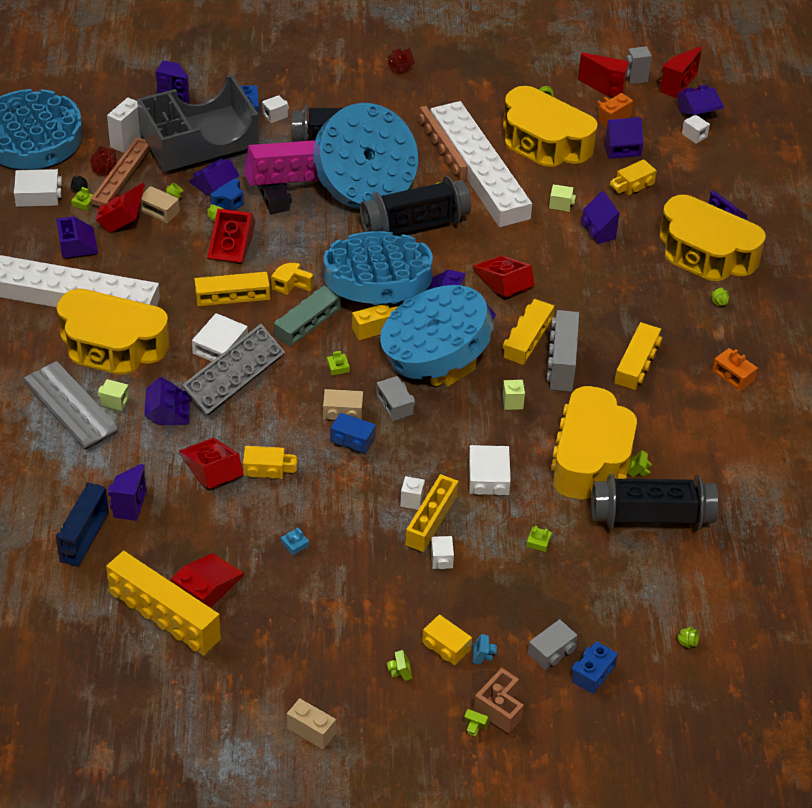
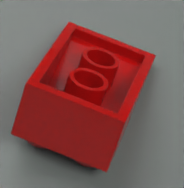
(680, 72)
(603, 73)
(120, 209)
(231, 235)
(505, 275)
(212, 462)
(207, 578)

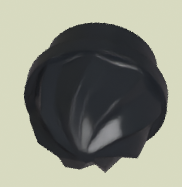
(77, 183)

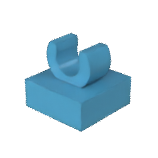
(295, 541)
(483, 650)

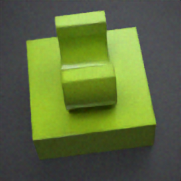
(82, 199)
(338, 363)
(639, 464)
(539, 539)
(400, 666)
(475, 722)

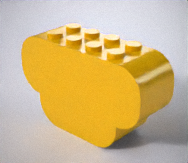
(547, 128)
(709, 239)
(111, 331)
(592, 442)

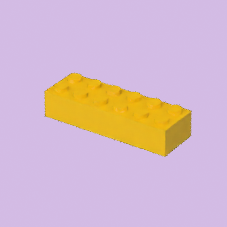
(163, 603)

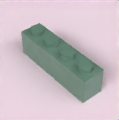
(306, 316)

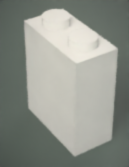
(123, 125)
(37, 187)
(217, 337)
(489, 470)

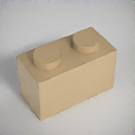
(159, 204)
(342, 401)
(311, 723)

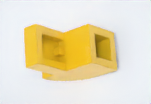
(291, 275)

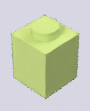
(561, 198)
(113, 394)
(513, 394)

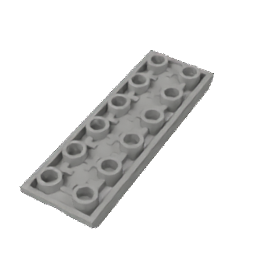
(233, 369)
(70, 404)

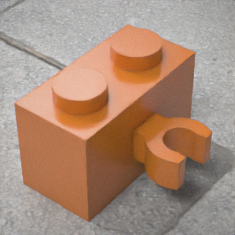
(616, 108)
(734, 369)

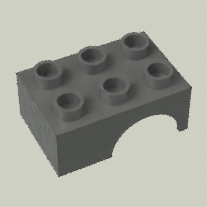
(197, 132)

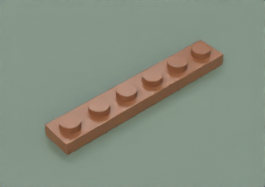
(443, 143)
(121, 172)

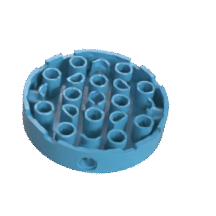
(38, 129)
(383, 139)
(378, 267)
(437, 331)

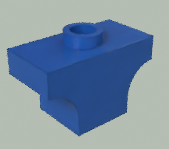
(228, 196)

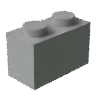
(639, 64)
(395, 398)
(552, 644)

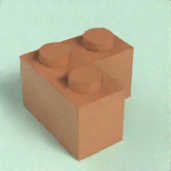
(498, 701)

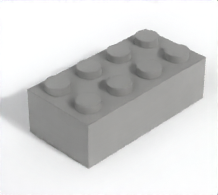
(563, 350)

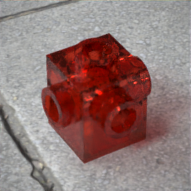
(400, 60)
(103, 160)

